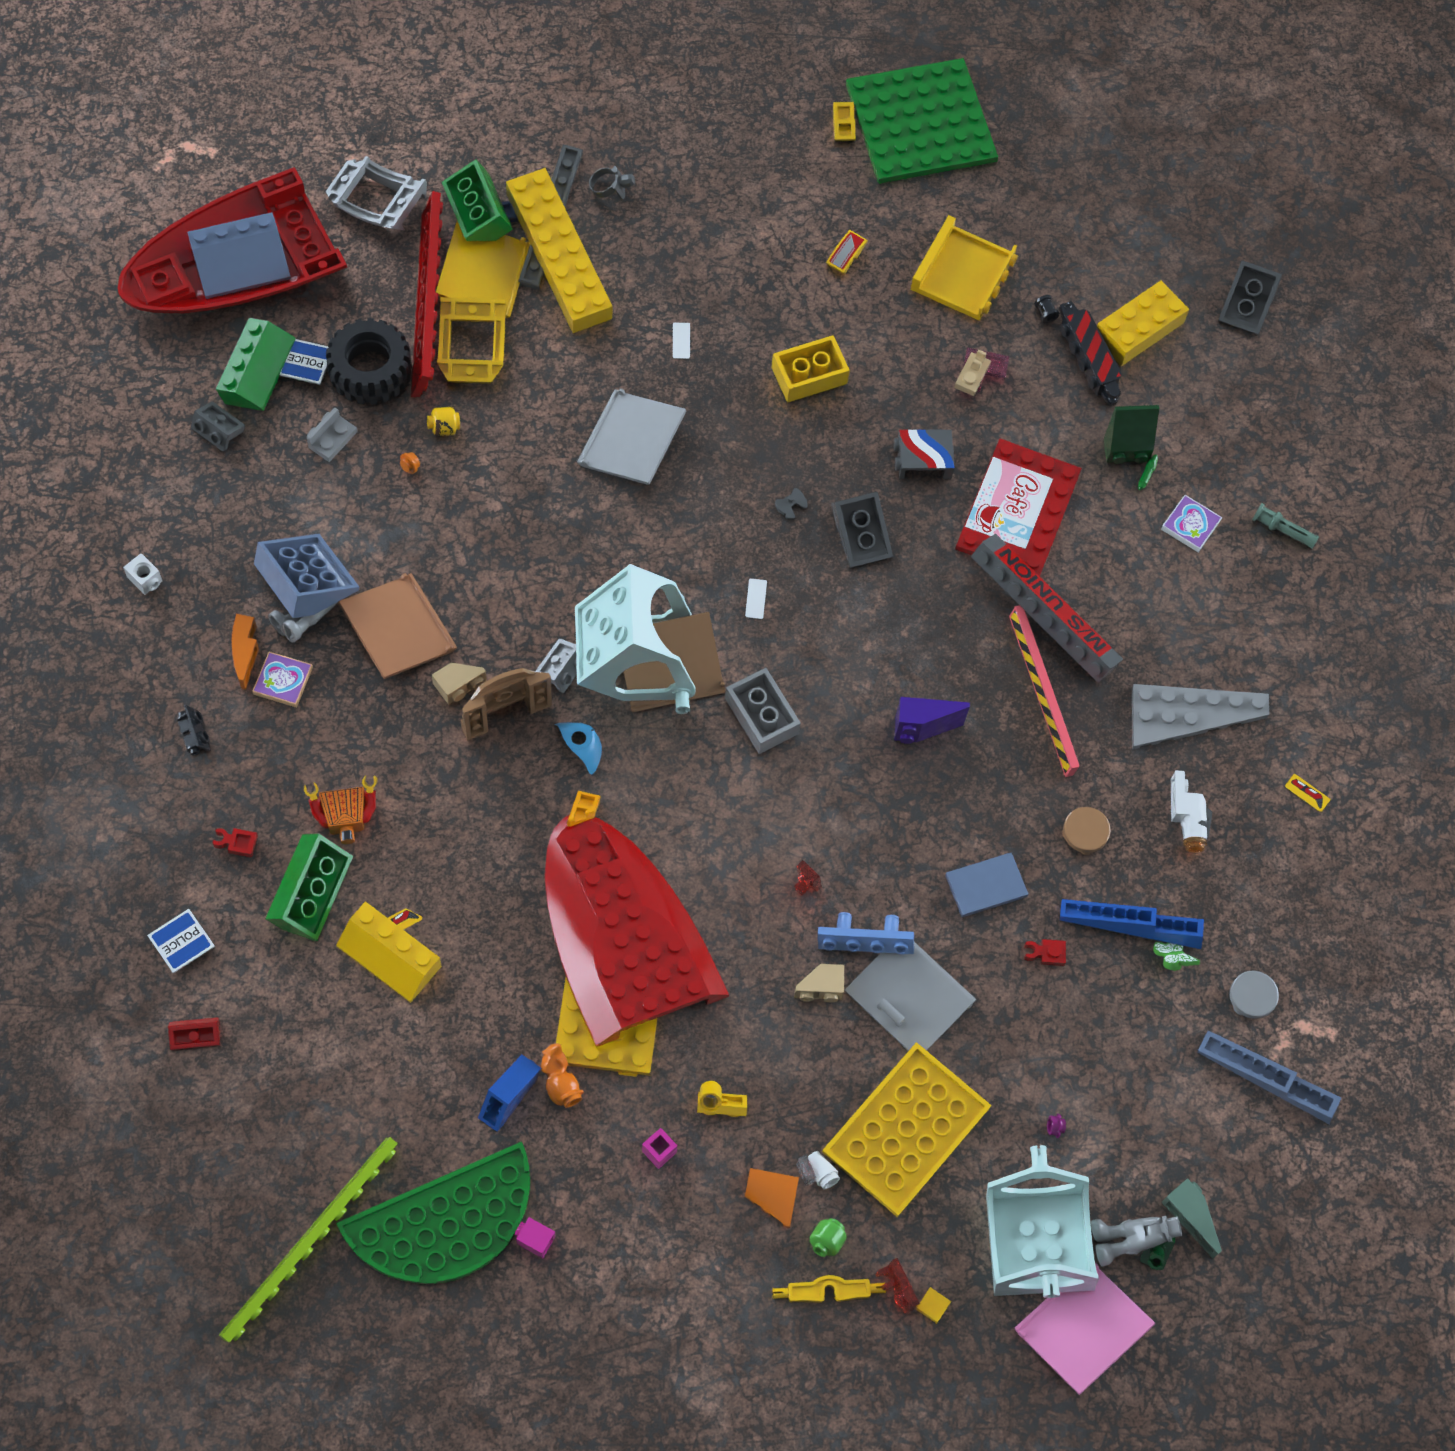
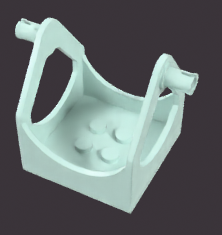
(619, 633)
(1040, 1233)

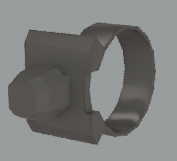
(618, 186)

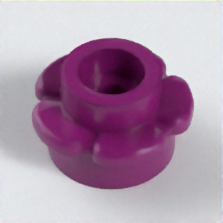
(1056, 1125)

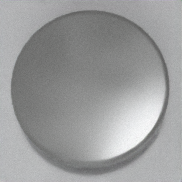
(1254, 994)

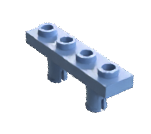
(866, 940)

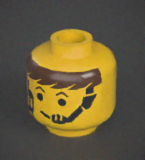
(443, 421)

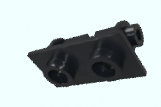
(191, 721)

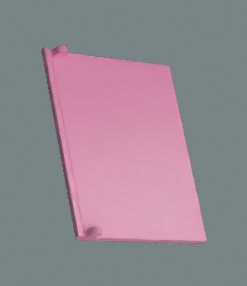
(1085, 1331)

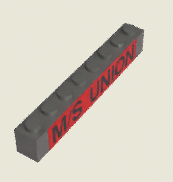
(1047, 607)

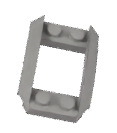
(399, 208)

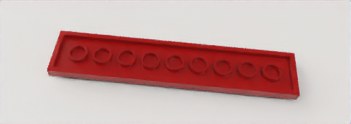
(426, 296)

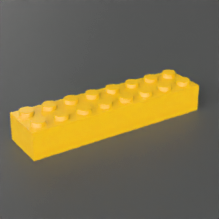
(559, 250)

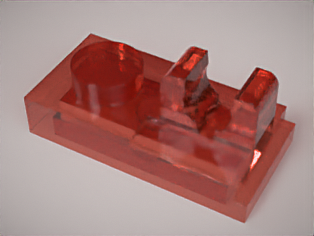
(807, 879)
(904, 1294)

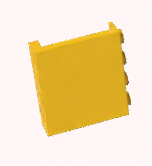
(963, 270)

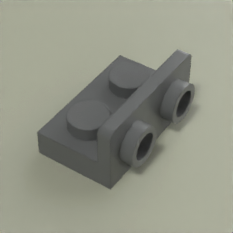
(216, 425)

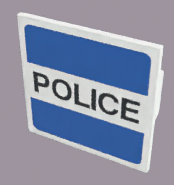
(306, 362)
(181, 940)

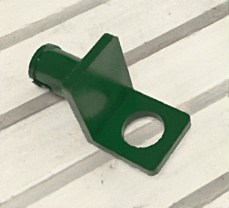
(1157, 1256)

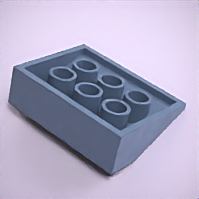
(239, 255)
(304, 573)

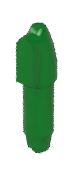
(1149, 469)

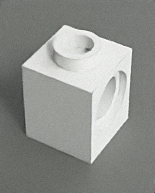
(140, 566)

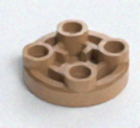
(1086, 830)

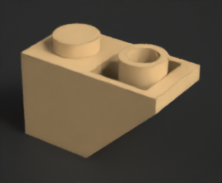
(457, 680)
(822, 983)

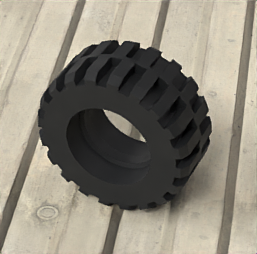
(368, 337)

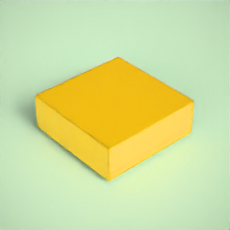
(933, 1305)

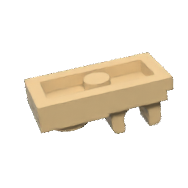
(973, 373)

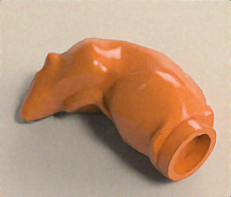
(560, 1085)

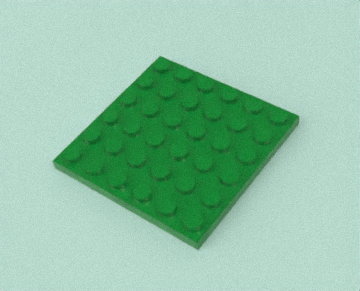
(921, 120)

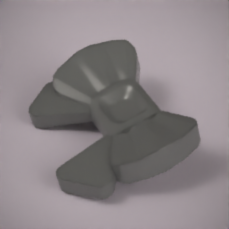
(784, 506)

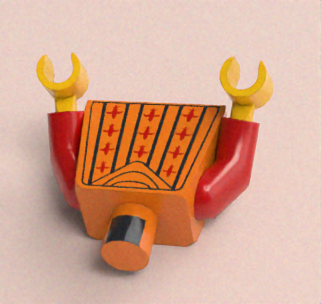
(344, 809)

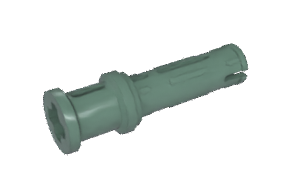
(1276, 521)

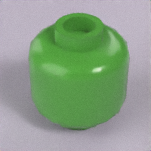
(828, 1237)

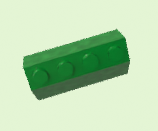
(476, 204)
(255, 365)
(309, 886)

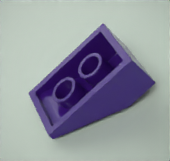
(925, 718)

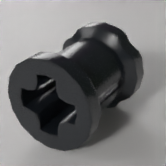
(1046, 308)

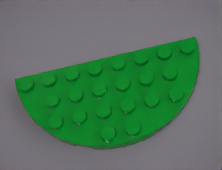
(446, 1224)

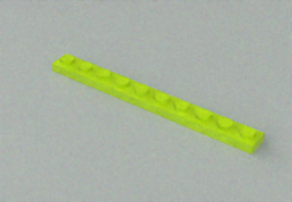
(303, 1248)

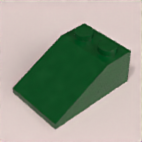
(1131, 434)

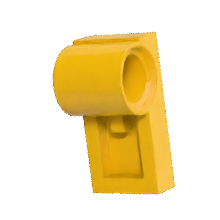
(725, 1104)

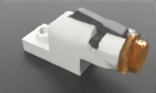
(1191, 812)

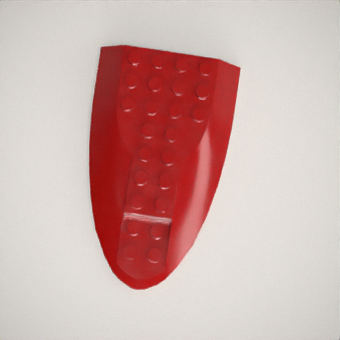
(164, 271)
(622, 932)

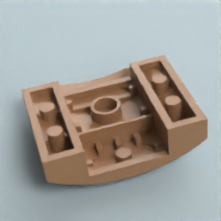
(501, 692)

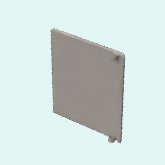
(631, 437)
(910, 997)

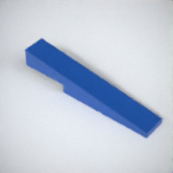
(1134, 921)

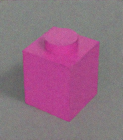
(659, 1148)
(534, 1237)

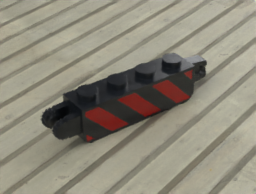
(1091, 352)

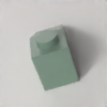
(1193, 1213)

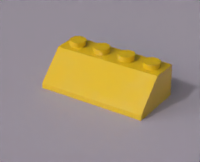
(388, 952)

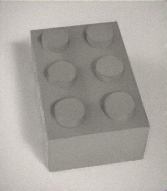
(762, 710)

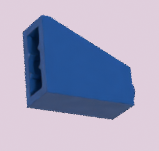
(508, 1092)

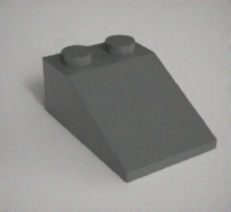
(1250, 297)
(862, 529)

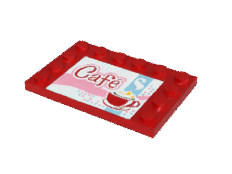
(1020, 502)

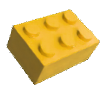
(810, 368)

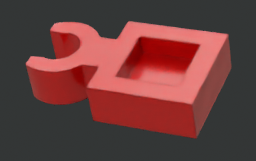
(239, 842)
(1050, 951)

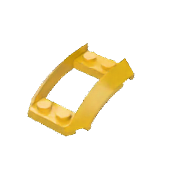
(475, 311)

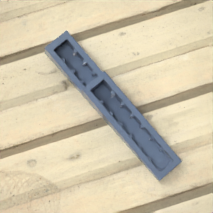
(1270, 1076)

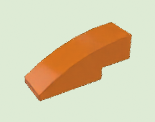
(244, 647)

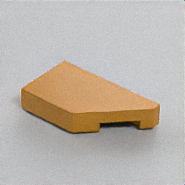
(584, 808)

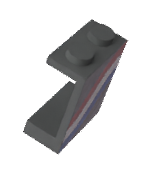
(924, 451)

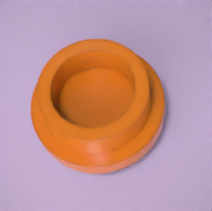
(409, 462)

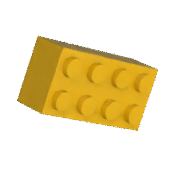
(1142, 322)

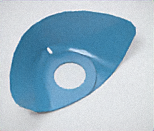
(590, 750)

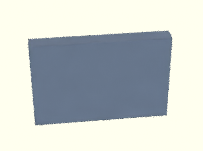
(986, 884)

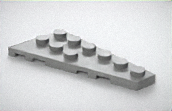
(1181, 712)

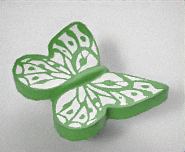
(1174, 956)

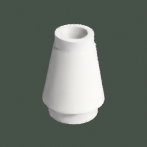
(825, 1173)

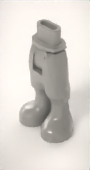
(295, 627)
(1140, 1236)

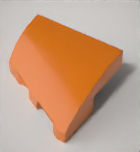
(773, 1193)

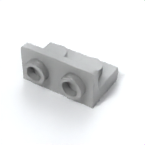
(330, 435)
(560, 664)

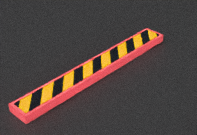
(1044, 691)

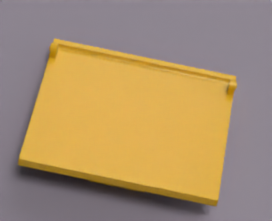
(483, 268)

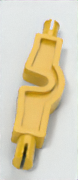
(815, 1291)

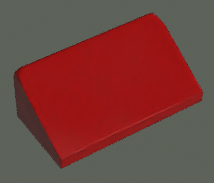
(194, 1033)

